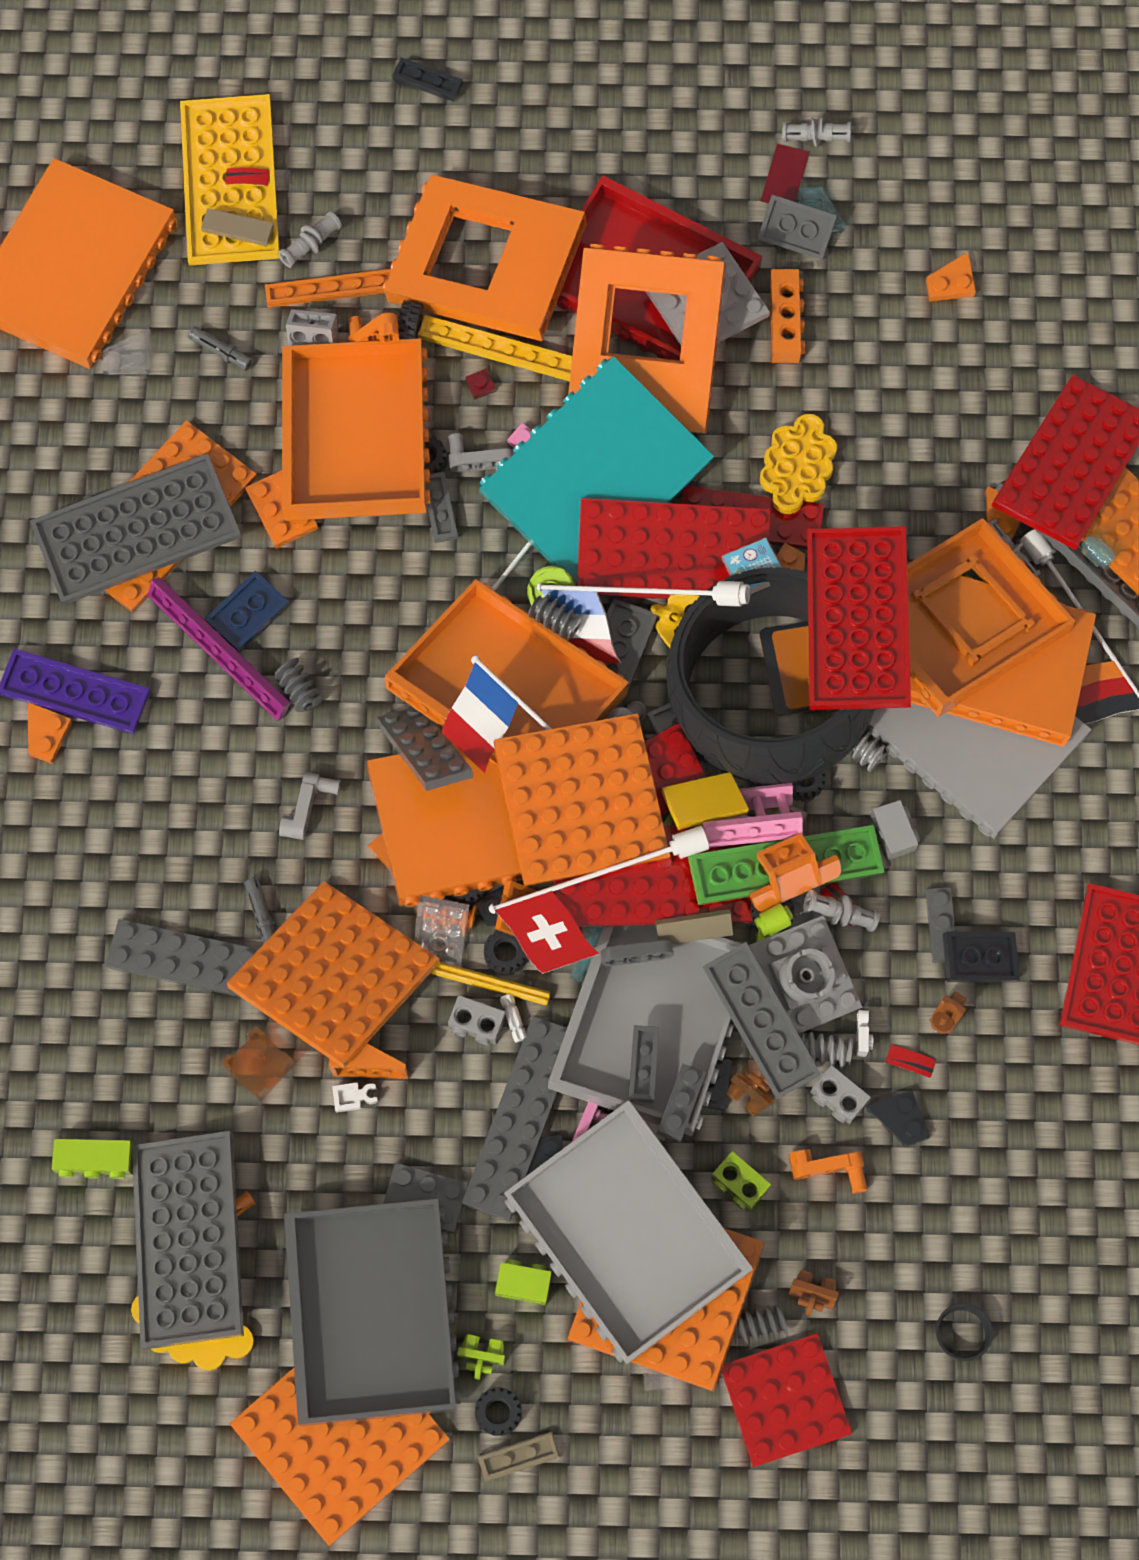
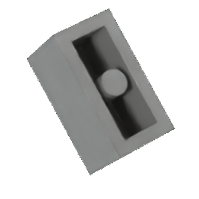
(894, 829)

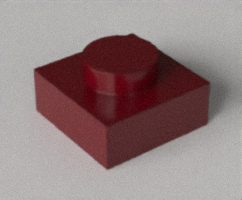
(480, 384)

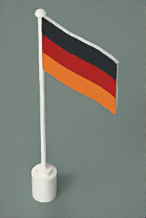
(1105, 685)

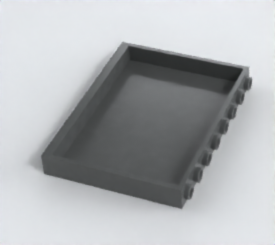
(371, 1312)

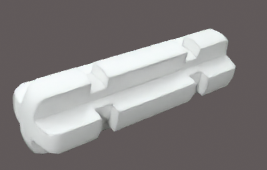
(513, 1017)

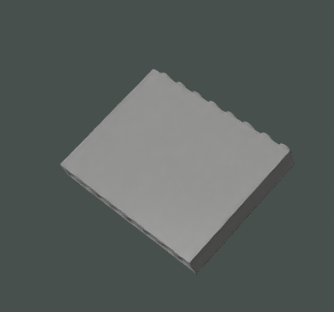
(972, 764)
(658, 993)
(627, 1233)

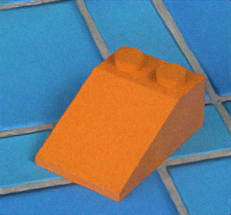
(371, 1064)

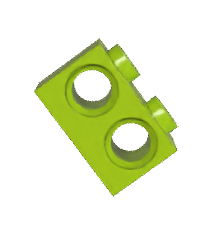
(745, 1177)

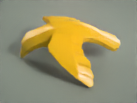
(671, 615)

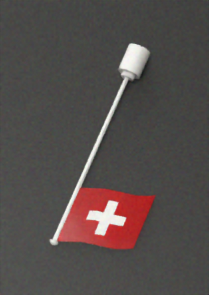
(547, 927)

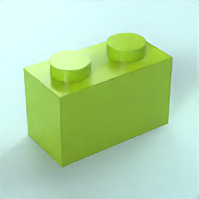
(523, 1282)

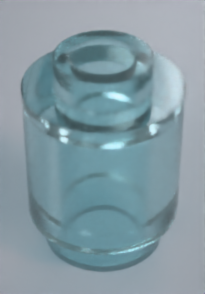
(1098, 551)

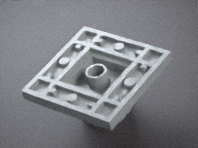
(740, 301)
(807, 974)

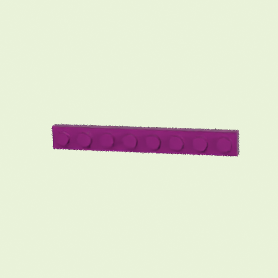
(218, 648)

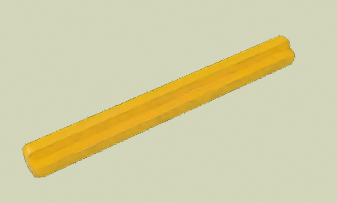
(492, 983)

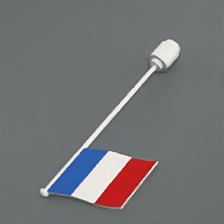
(594, 629)
(482, 714)

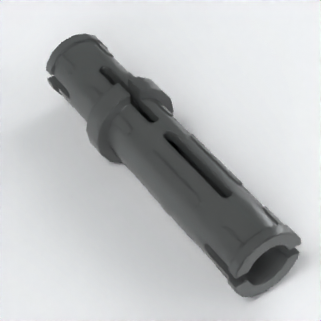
(228, 352)
(265, 924)

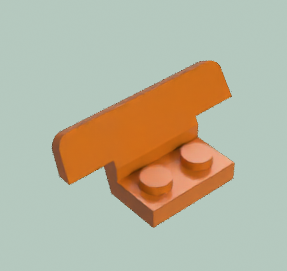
(792, 871)

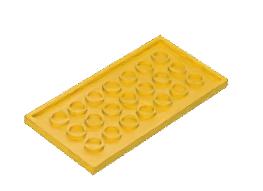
(220, 137)

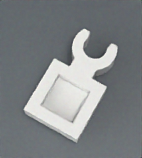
(864, 1040)
(348, 1096)

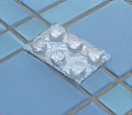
(442, 928)

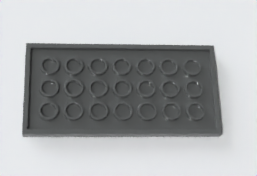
(135, 529)
(187, 1240)

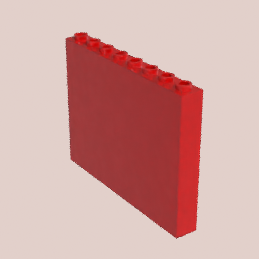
(633, 221)

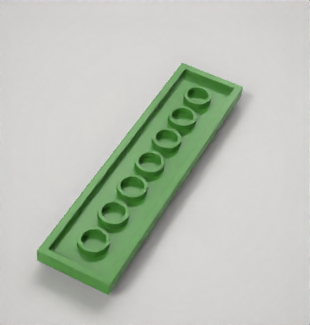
(737, 871)

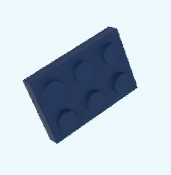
(247, 611)

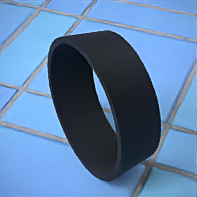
(985, 1321)

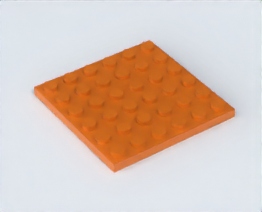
(580, 798)
(333, 974)
(697, 1346)
(334, 1468)

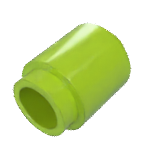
(774, 920)

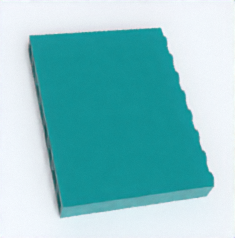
(600, 445)

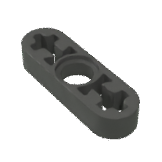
(637, 953)

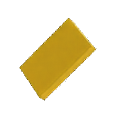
(704, 800)

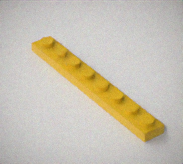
(496, 347)

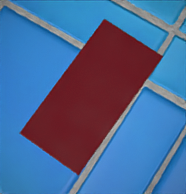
(785, 173)

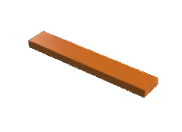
(326, 288)

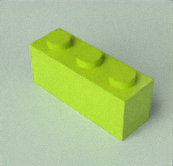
(92, 1158)

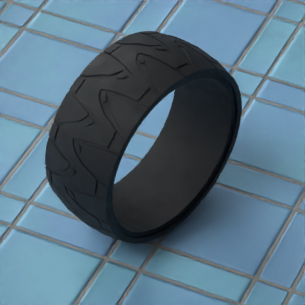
(741, 755)

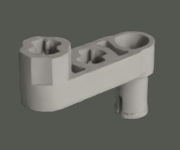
(476, 460)
(297, 825)

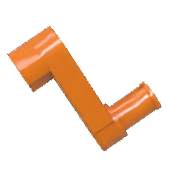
(382, 329)
(804, 1167)

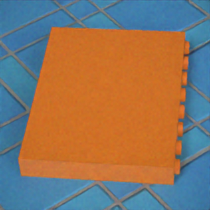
(77, 261)
(354, 430)
(534, 662)
(1032, 698)
(443, 836)

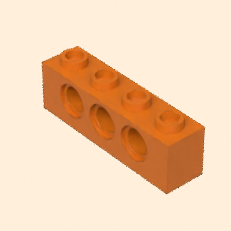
(786, 282)

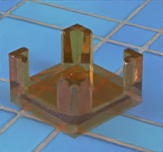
(258, 1064)

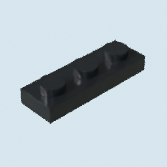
(427, 79)

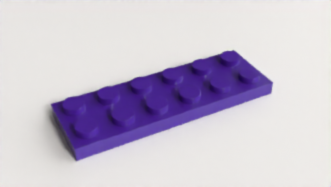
(74, 691)

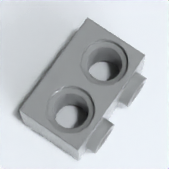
(311, 328)
(479, 1014)
(844, 1090)

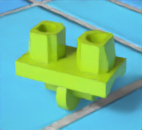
(470, 1351)

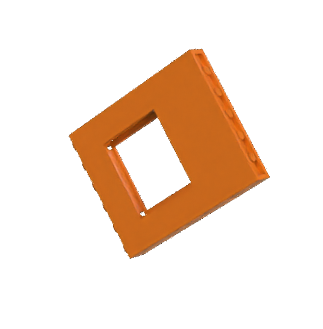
(527, 274)
(680, 385)
(944, 675)

